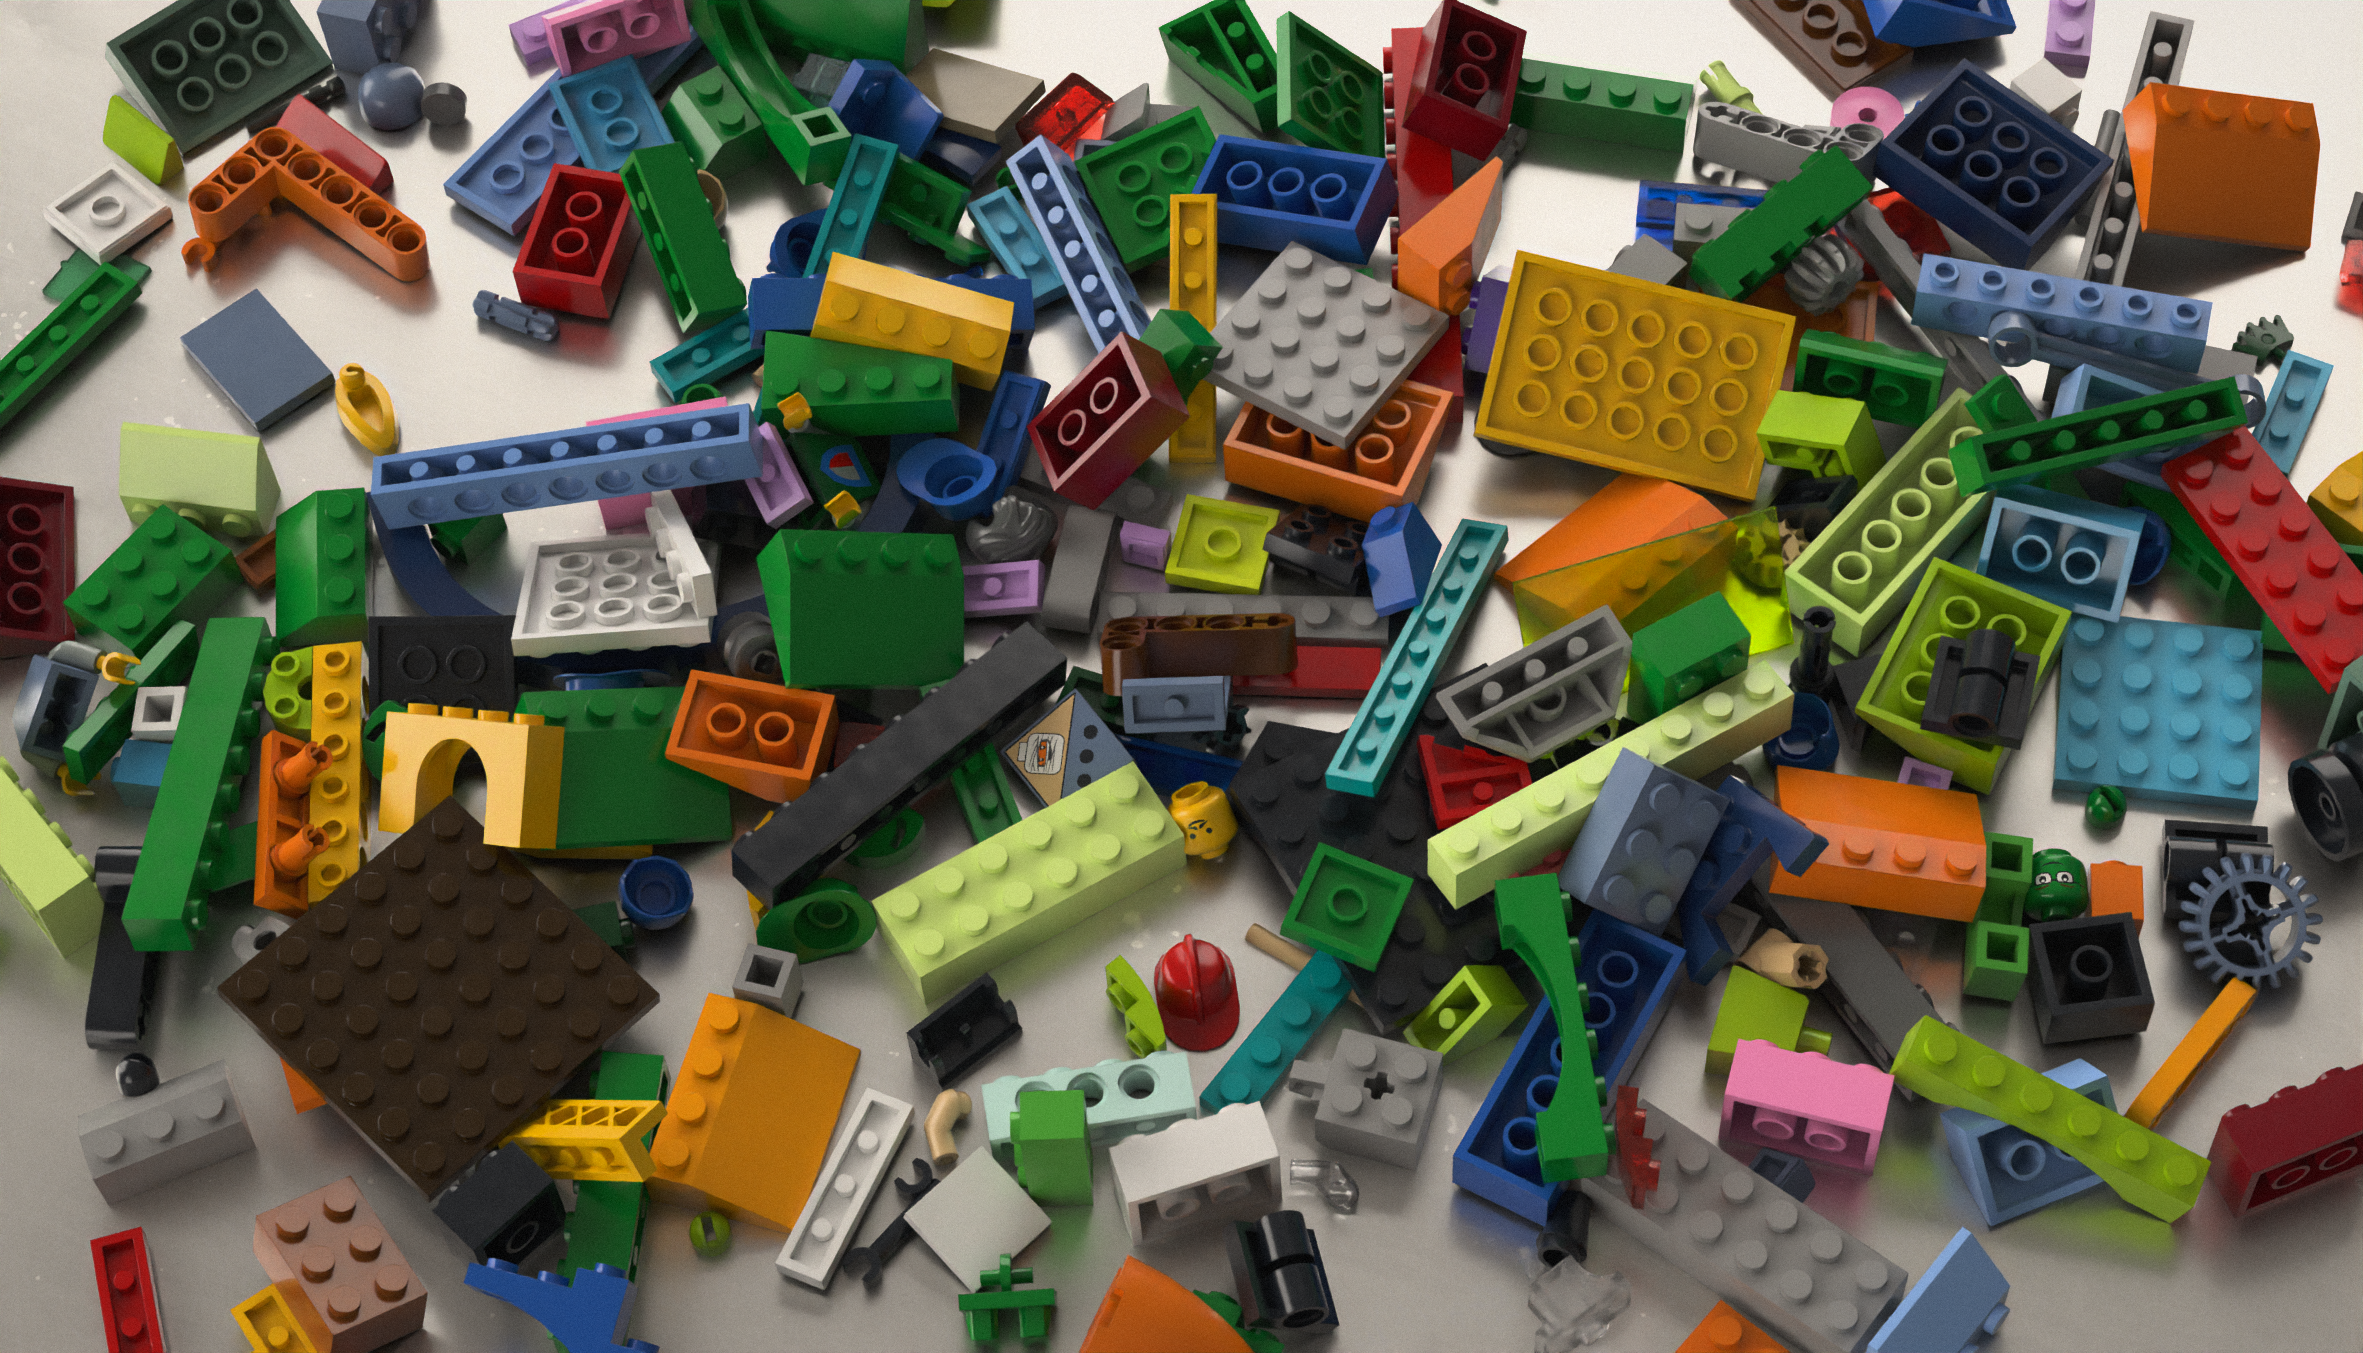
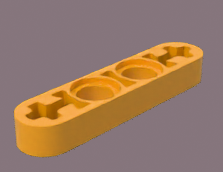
(2192, 1054)

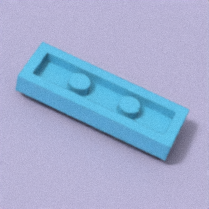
(1017, 244)
(2291, 407)

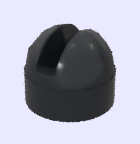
(136, 1075)

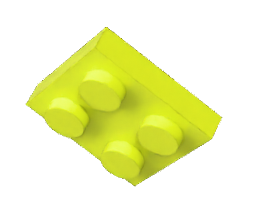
(1221, 546)

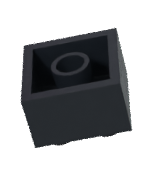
(2088, 978)
(501, 1210)

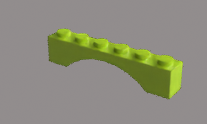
(2124, 1154)

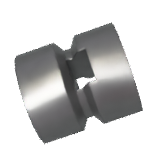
(750, 648)

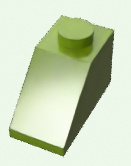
(1467, 1012)

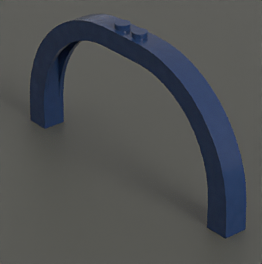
(434, 592)

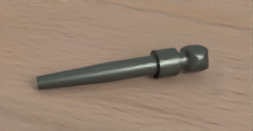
(316, 95)

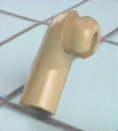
(939, 1122)

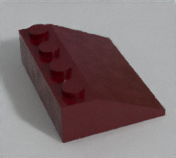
(35, 566)

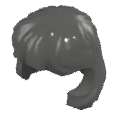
(1016, 533)

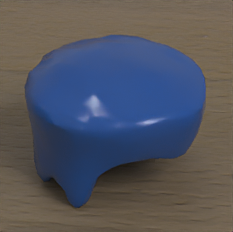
(1811, 740)

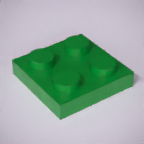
(1346, 907)

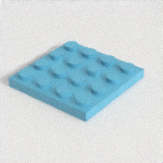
(2160, 711)

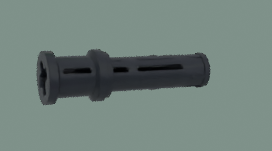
(1811, 669)

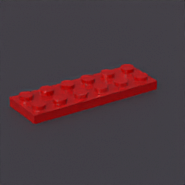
(2275, 549)

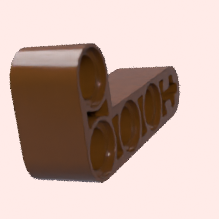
(1196, 647)

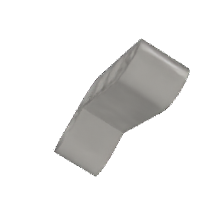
(1775, 147)

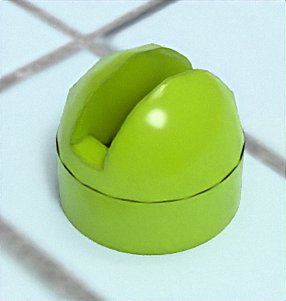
(722, 1231)

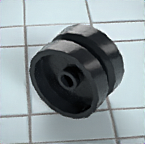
(2329, 797)

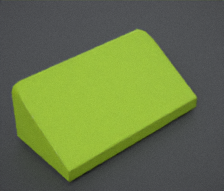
(141, 142)

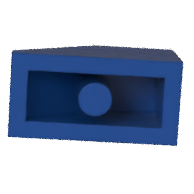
(1399, 557)

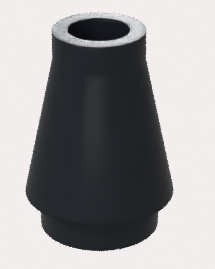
(1566, 1230)

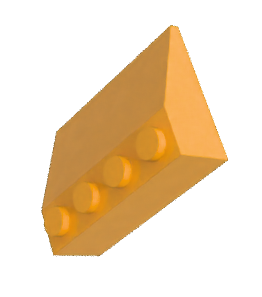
(750, 1115)

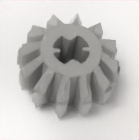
(1823, 274)

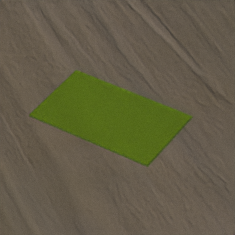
(1666, 575)

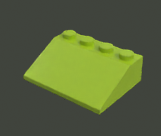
(1953, 605)

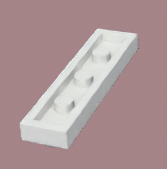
(682, 553)
(845, 1188)

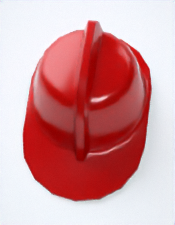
(1197, 995)

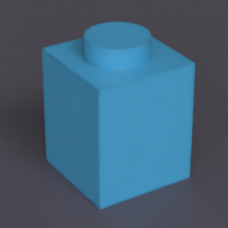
(139, 772)

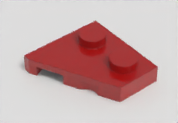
(1467, 780)

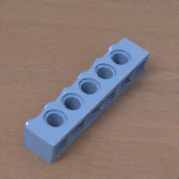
(1078, 242)
(2118, 319)

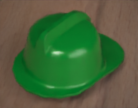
(819, 922)

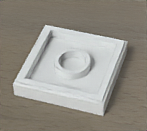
(107, 213)
(977, 1217)

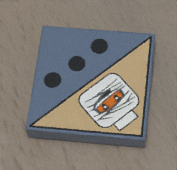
(1065, 750)

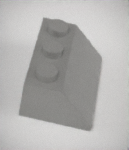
(164, 1132)

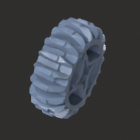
(2274, 915)

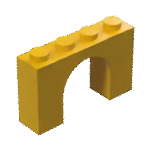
(519, 763)

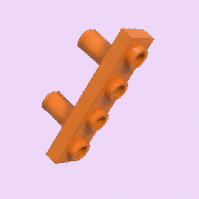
(283, 829)

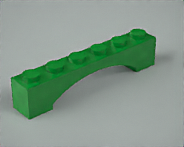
(806, 136)
(1571, 1132)

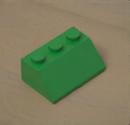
(1892, 381)
(324, 569)

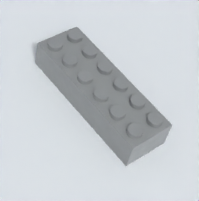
(1753, 1243)

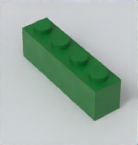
(683, 236)

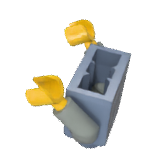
(56, 703)

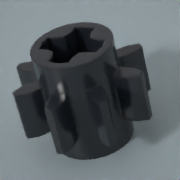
(1235, 730)

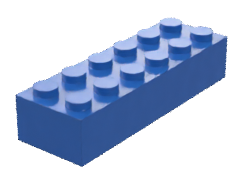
(1629, 990)

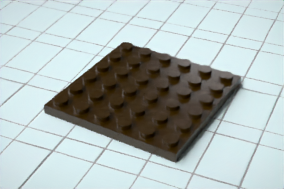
(438, 997)

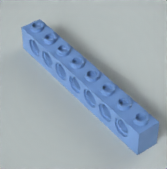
(567, 466)

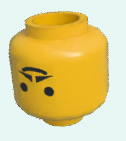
(1204, 819)

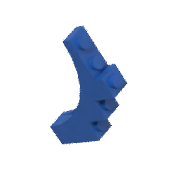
(584, 1317)

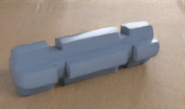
(516, 315)

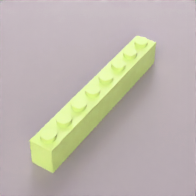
(1552, 811)

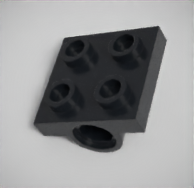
(1322, 543)
(1981, 689)
(2197, 845)
(1280, 1274)

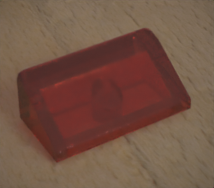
(1065, 112)

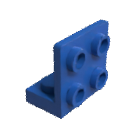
(885, 106)

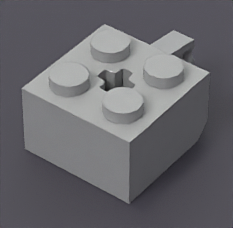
(1347, 1091)

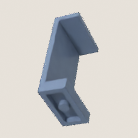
(1176, 704)

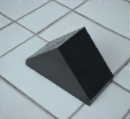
(1814, 502)
(1846, 690)

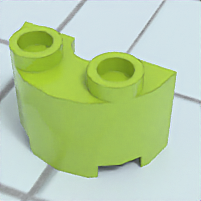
(290, 693)

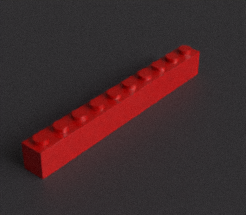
(1423, 182)

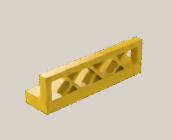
(590, 1138)

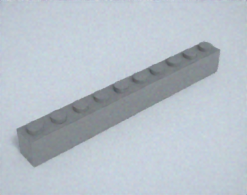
(2116, 212)

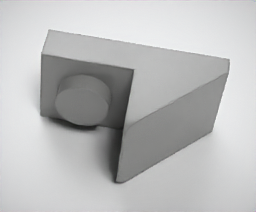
(1136, 113)

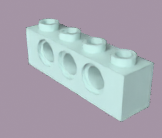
(1111, 1082)

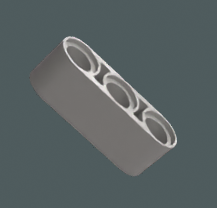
(1080, 569)

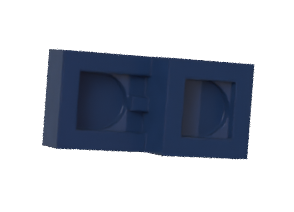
(961, 154)

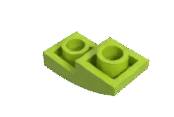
(1142, 1019)

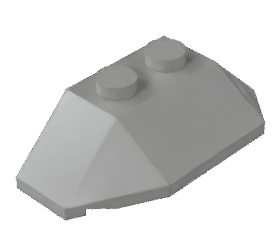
(1545, 689)

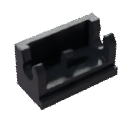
(963, 1032)

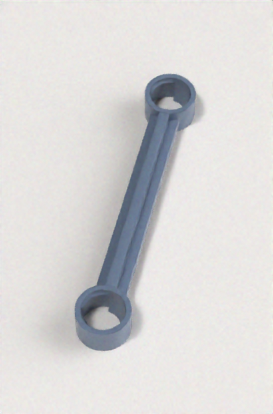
(2074, 354)

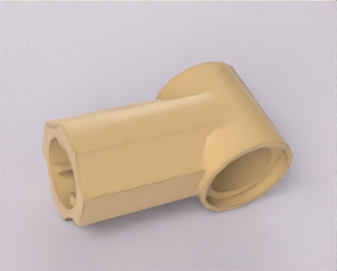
(1785, 962)

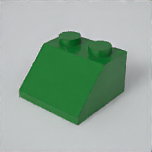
(715, 125)

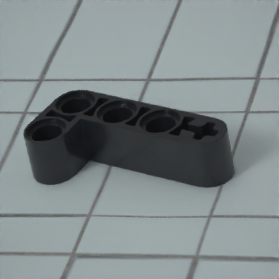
(121, 976)

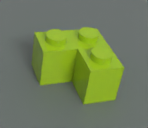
(1821, 436)

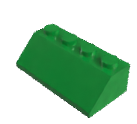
(1604, 102)

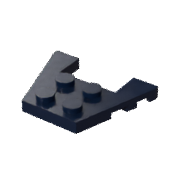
(1739, 846)

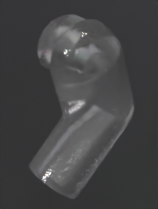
(1329, 1178)

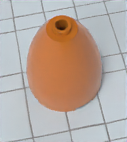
(1157, 1315)

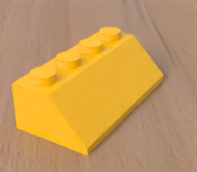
(914, 315)

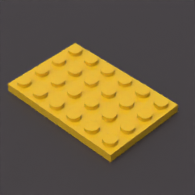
(1633, 375)

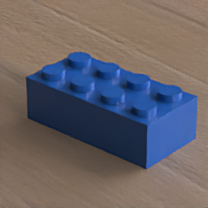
(1298, 195)

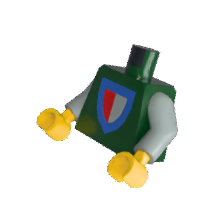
(832, 469)

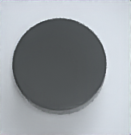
(444, 103)

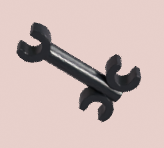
(896, 1231)

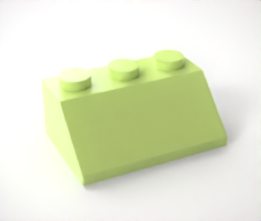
(201, 475)

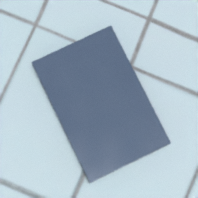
(257, 360)

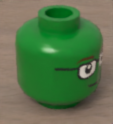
(2056, 887)

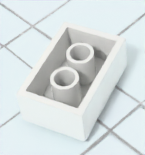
(1196, 1172)

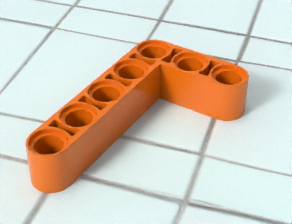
(285, 165)

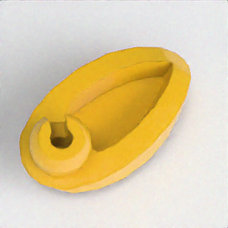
(367, 409)

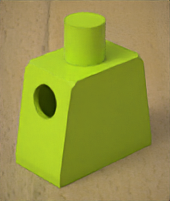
(1764, 1011)

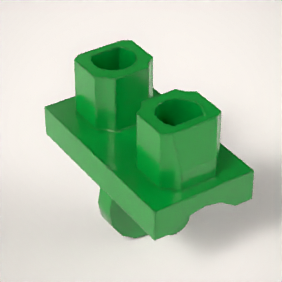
(983, 1308)

